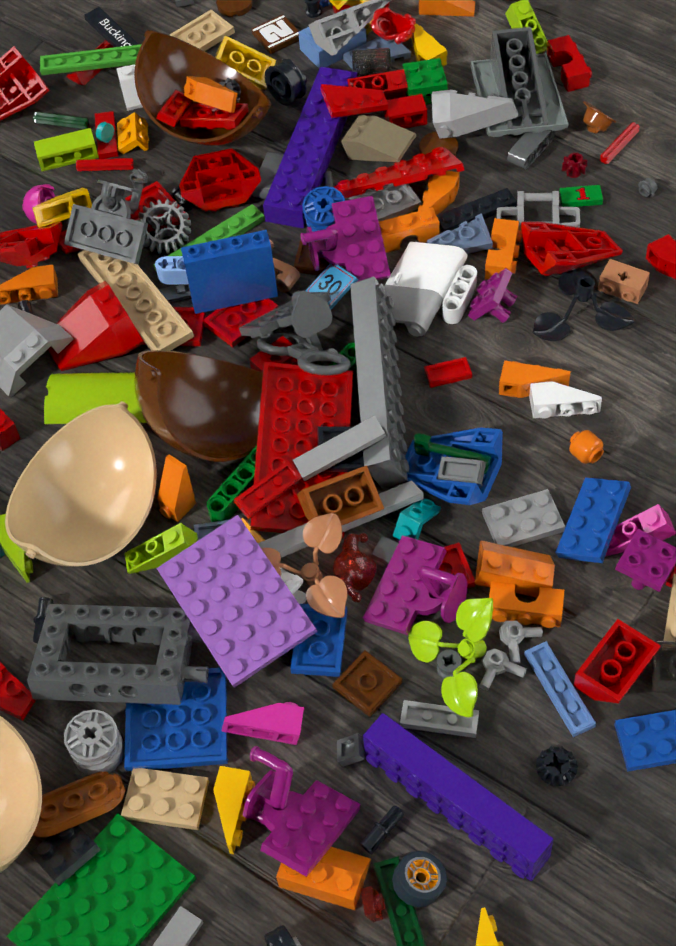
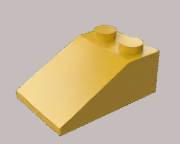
(245, 60)

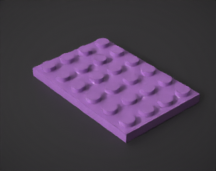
(236, 601)

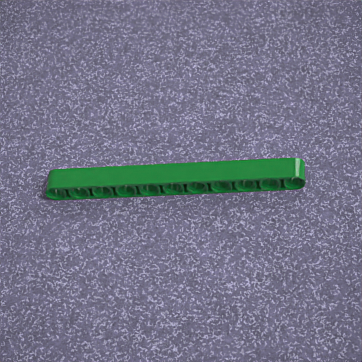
(236, 483)

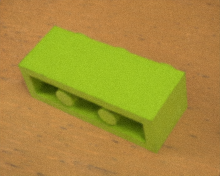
(65, 149)

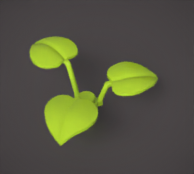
(424, 638)

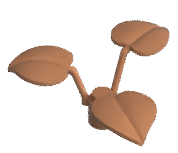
(325, 594)

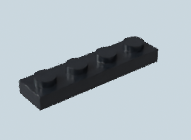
(486, 205)

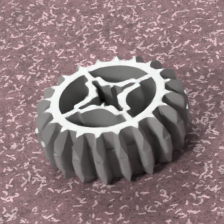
(169, 211)

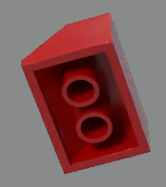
(615, 663)

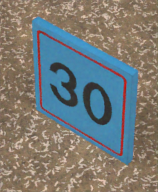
(334, 281)

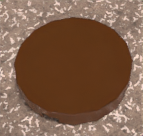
(234, 7)
(433, 141)

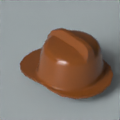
(596, 119)

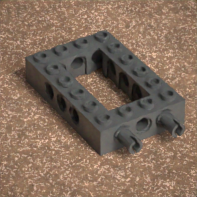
(111, 682)

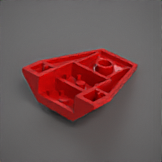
(18, 84)
(219, 180)
(29, 244)
(565, 248)
(98, 329)

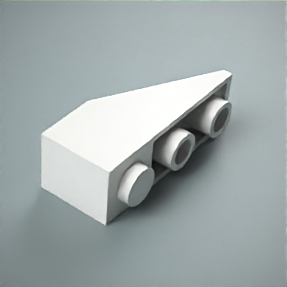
(555, 399)

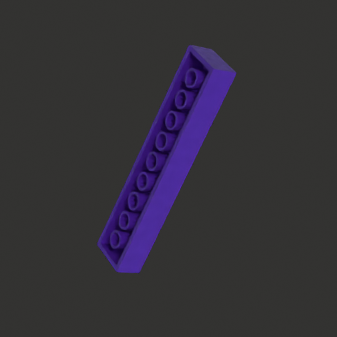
(306, 154)

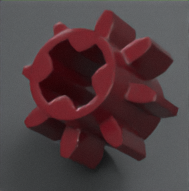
(574, 165)

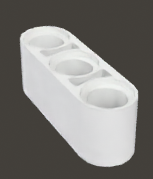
(459, 294)

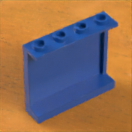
(230, 271)

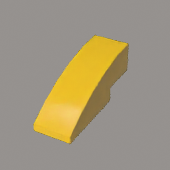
(60, 207)

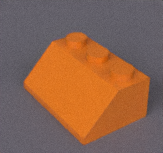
(514, 566)
(333, 880)

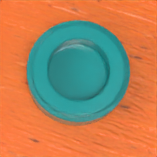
(105, 132)

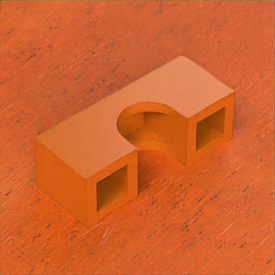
(420, 223)
(504, 237)
(543, 611)

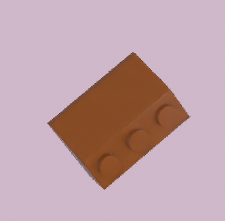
(347, 496)

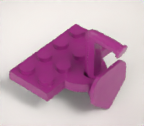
(351, 241)
(409, 585)
(299, 824)

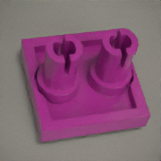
(490, 295)
(647, 561)

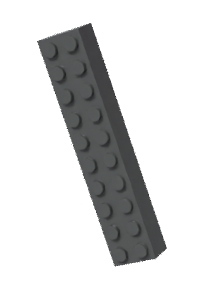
(379, 380)

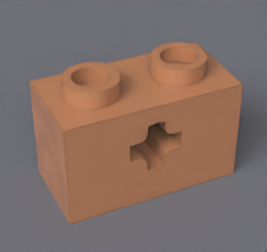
(623, 281)

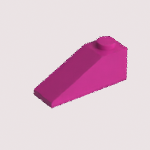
(273, 722)

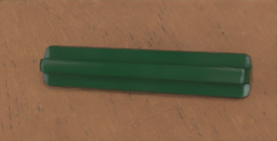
(61, 120)

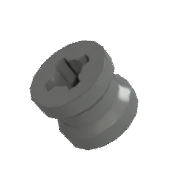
(446, 670)

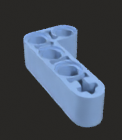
(171, 270)

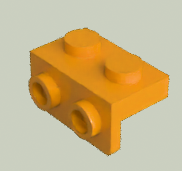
(132, 132)

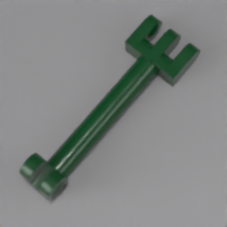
(424, 446)

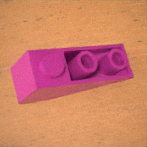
(652, 521)

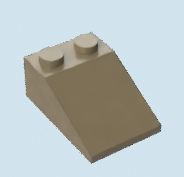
(376, 140)

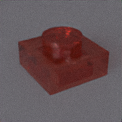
(372, 903)

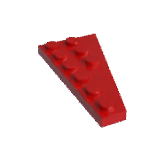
(402, 172)

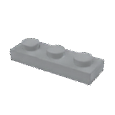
(437, 719)

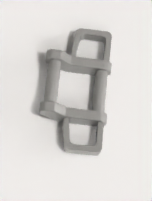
(556, 210)

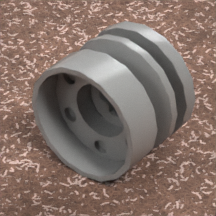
(97, 754)

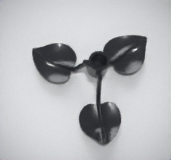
(578, 283)

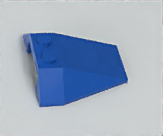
(425, 469)

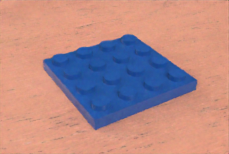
(179, 734)

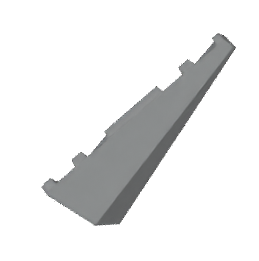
(337, 29)

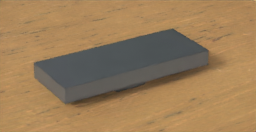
(176, 292)

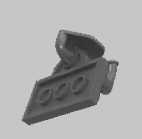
(108, 225)
(306, 312)

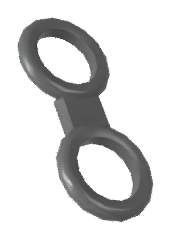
(305, 354)

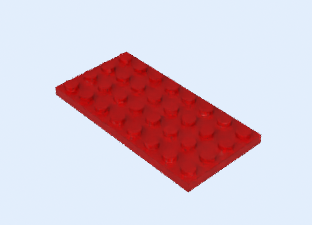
(289, 416)

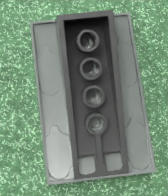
(523, 76)

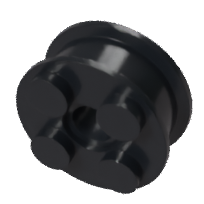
(285, 82)

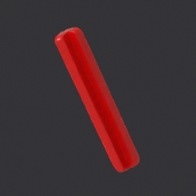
(619, 143)
(105, 164)

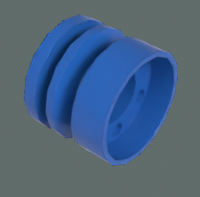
(318, 207)

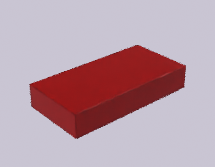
(448, 372)

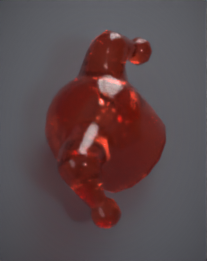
(354, 566)

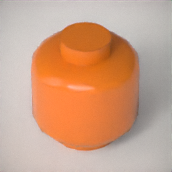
(586, 447)

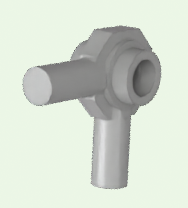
(513, 633)
(495, 663)

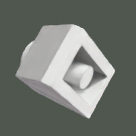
(128, 88)

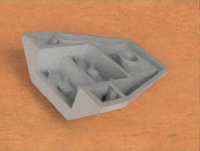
(22, 342)

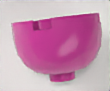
(35, 196)

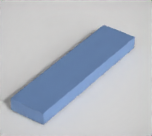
(560, 689)

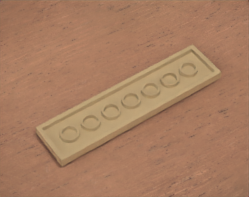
(145, 305)

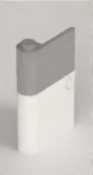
(422, 283)

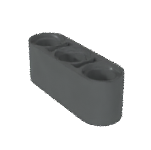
(529, 148)
(267, 172)

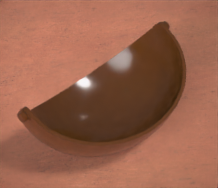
(164, 67)
(199, 403)

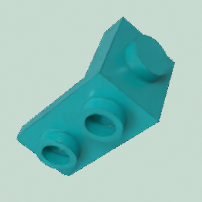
(413, 518)

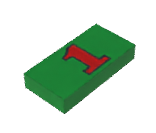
(581, 196)

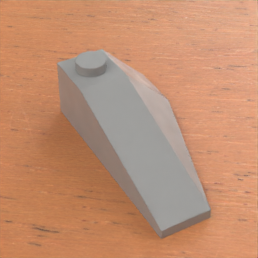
(462, 114)

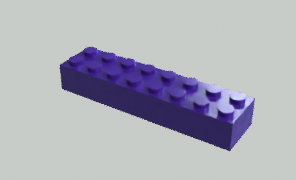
(457, 797)

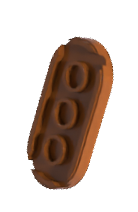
(79, 802)

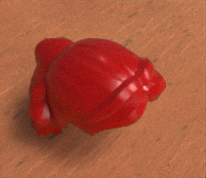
(392, 25)

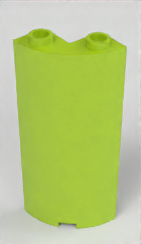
(80, 392)

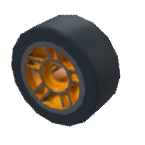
(429, 872)

